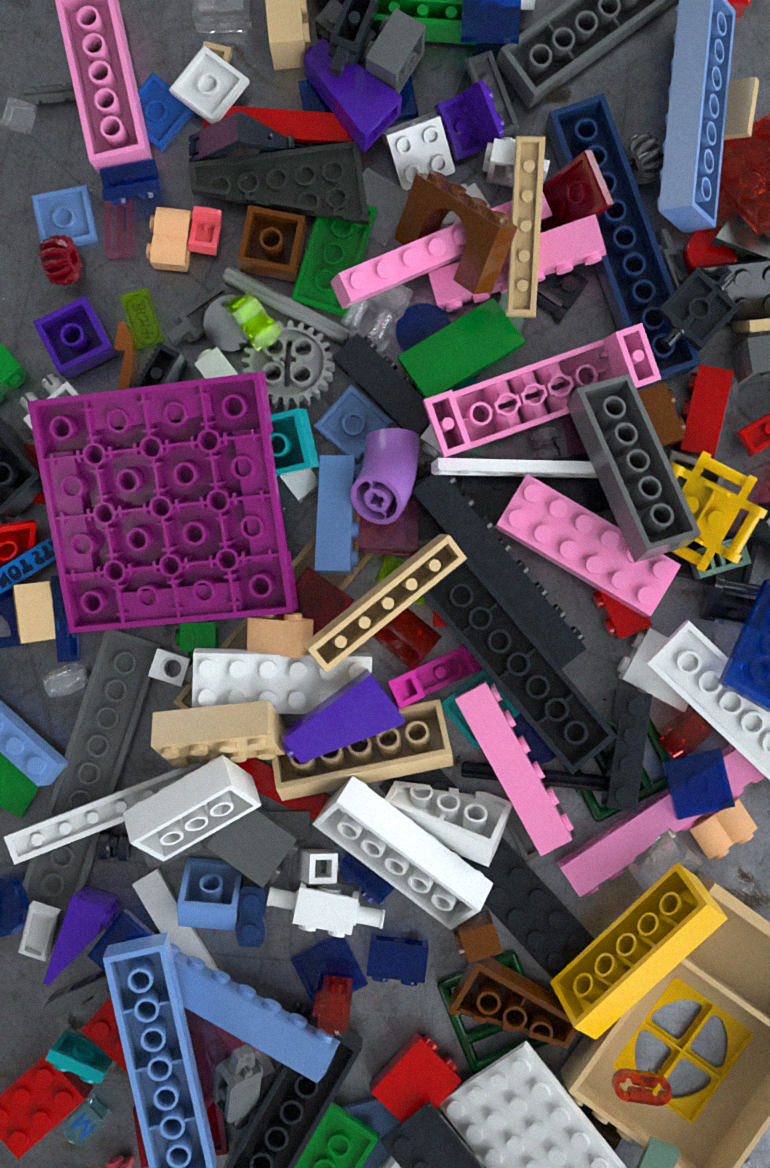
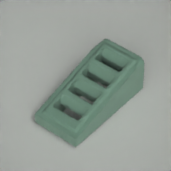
(723, 566)

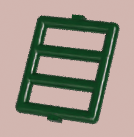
(647, 787)
(466, 1038)

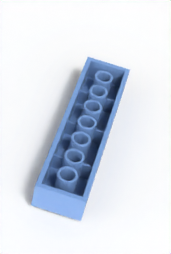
(696, 114)
(159, 1053)

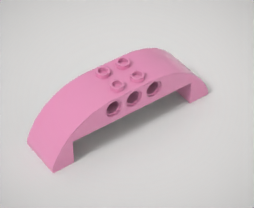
(536, 391)

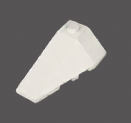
(460, 821)

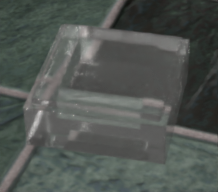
(19, 115)

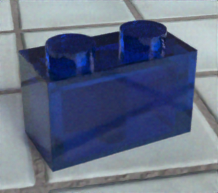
(397, 959)

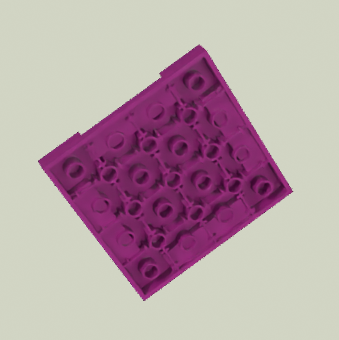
(164, 503)

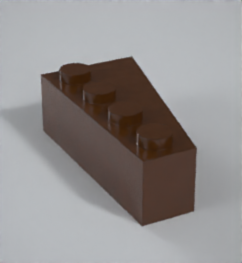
(508, 999)

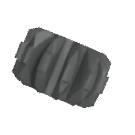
(644, 157)

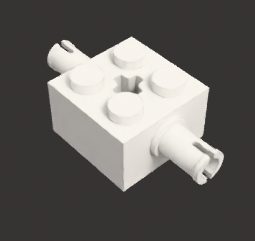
(326, 907)

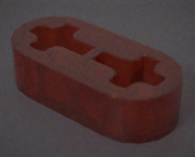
(641, 1094)

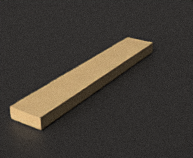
(527, 217)

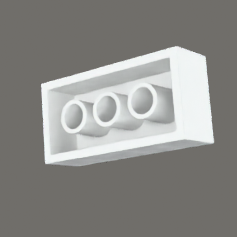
(191, 808)

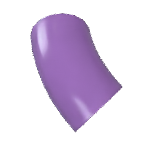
(386, 474)

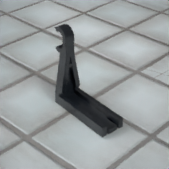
(235, 132)

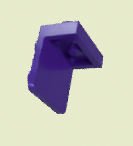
(470, 120)

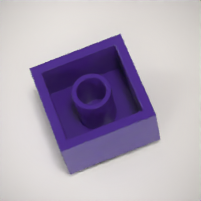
(75, 338)

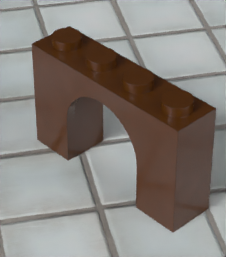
(486, 230)

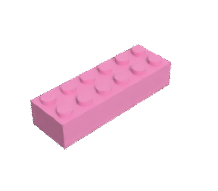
(103, 82)
(585, 546)

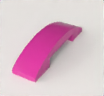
(432, 676)

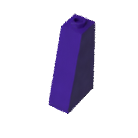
(356, 99)
(342, 719)

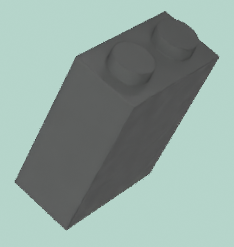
(255, 845)

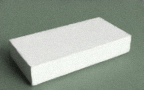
(39, 930)

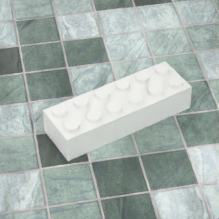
(287, 682)
(403, 853)

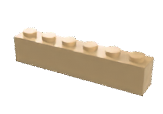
(384, 602)

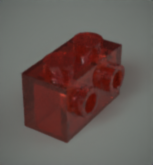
(408, 638)
(333, 1004)

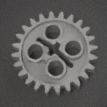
(315, 365)

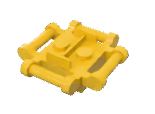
(716, 510)

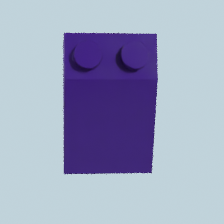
(85, 918)

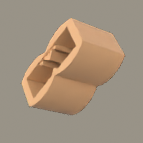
(170, 239)
(722, 829)

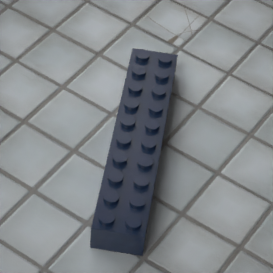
(634, 268)

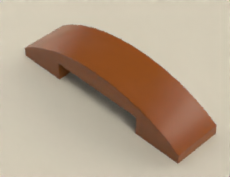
(126, 347)

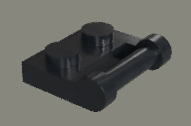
(566, 287)
(728, 606)

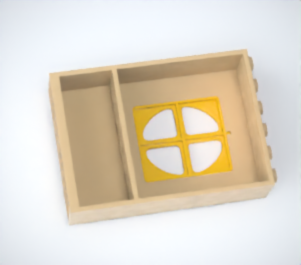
(733, 1111)

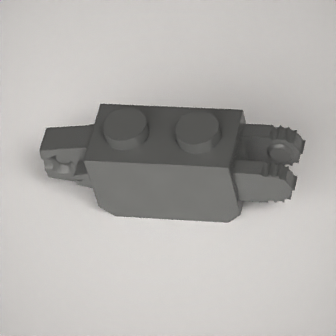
(238, 1086)

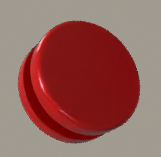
(699, 252)

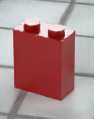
(415, 1076)

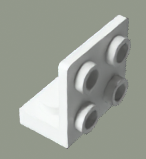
(418, 148)

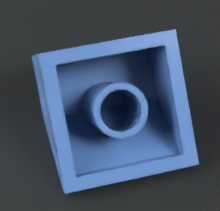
(209, 894)

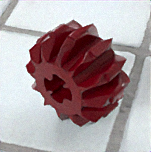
(60, 260)

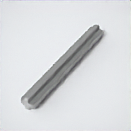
(286, 305)

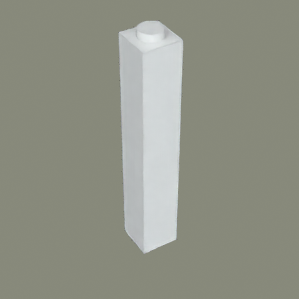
(214, 364)

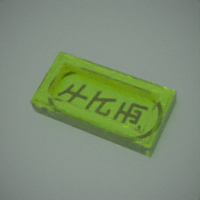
(142, 319)

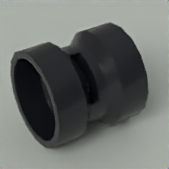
(114, 846)

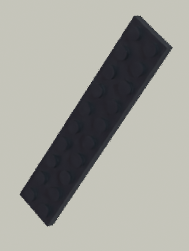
(520, 897)

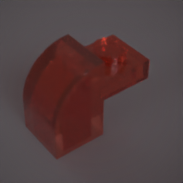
(685, 733)

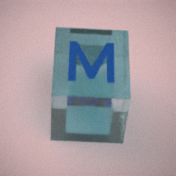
(86, 1121)

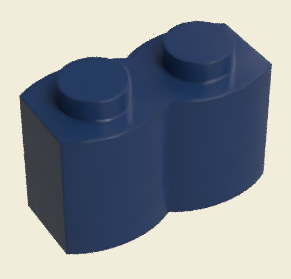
(254, 919)

